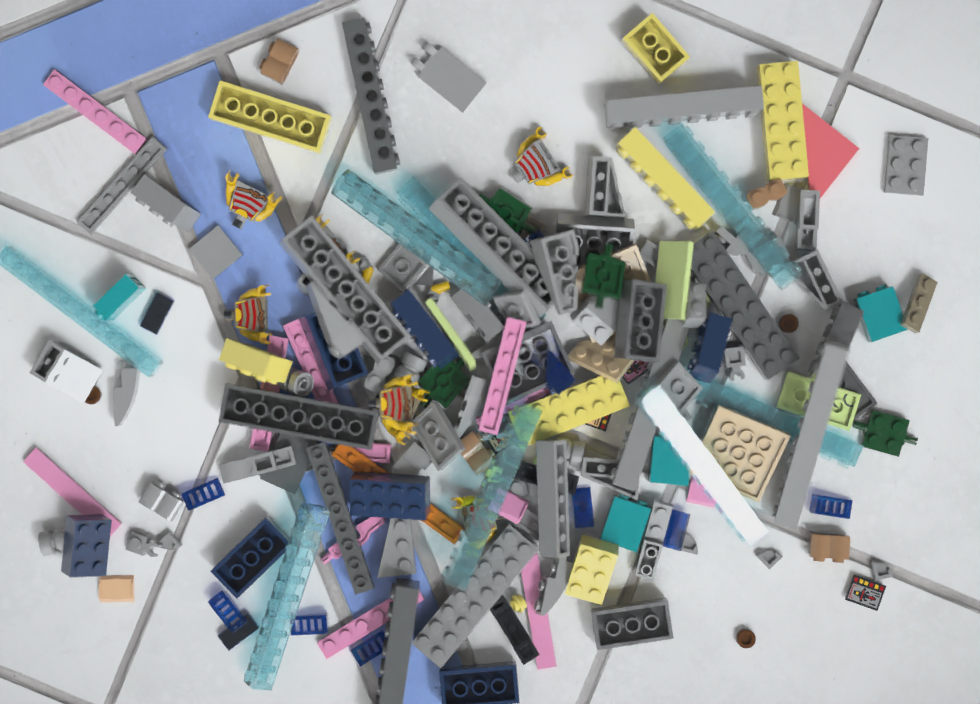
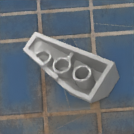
(557, 264)
(339, 334)
(473, 403)

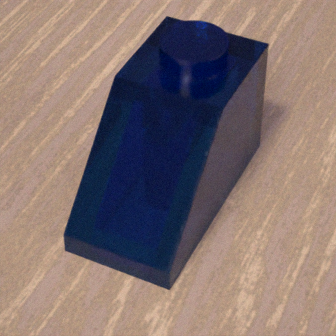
(557, 375)
(582, 508)

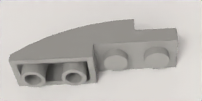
(257, 464)
(653, 539)
(553, 586)

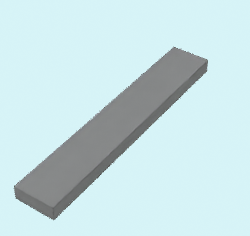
(121, 185)

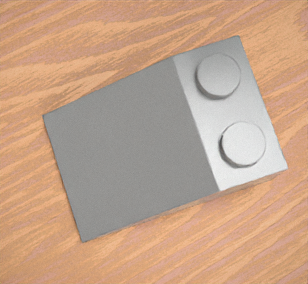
(597, 322)

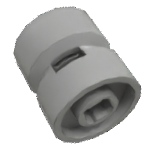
(410, 365)
(298, 383)
(574, 452)
(51, 541)

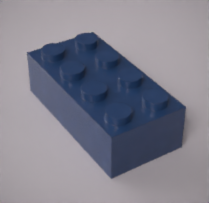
(420, 325)
(333, 370)
(389, 495)
(251, 557)
(480, 684)

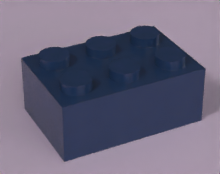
(709, 347)
(86, 545)

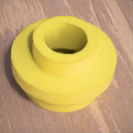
(518, 603)

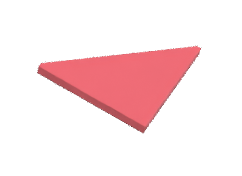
(826, 151)

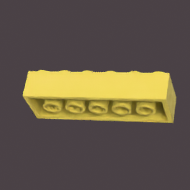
(270, 117)
(783, 121)
(664, 179)
(577, 406)

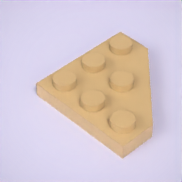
(600, 358)

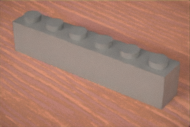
(552, 498)

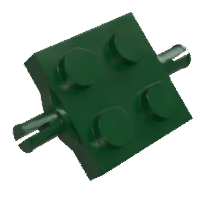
(510, 209)
(603, 276)
(443, 383)
(885, 433)

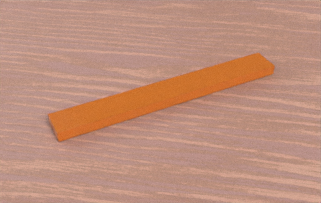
(436, 519)

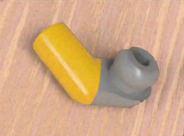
(366, 268)
(436, 290)

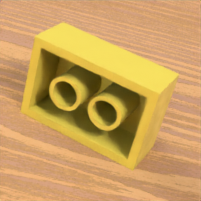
(655, 48)
(255, 362)
(592, 569)

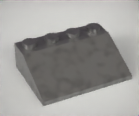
(595, 232)
(531, 360)

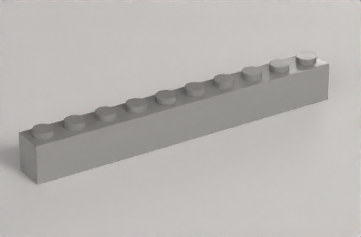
(641, 432)
(811, 433)

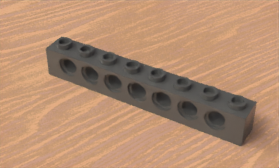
(351, 31)
(340, 517)

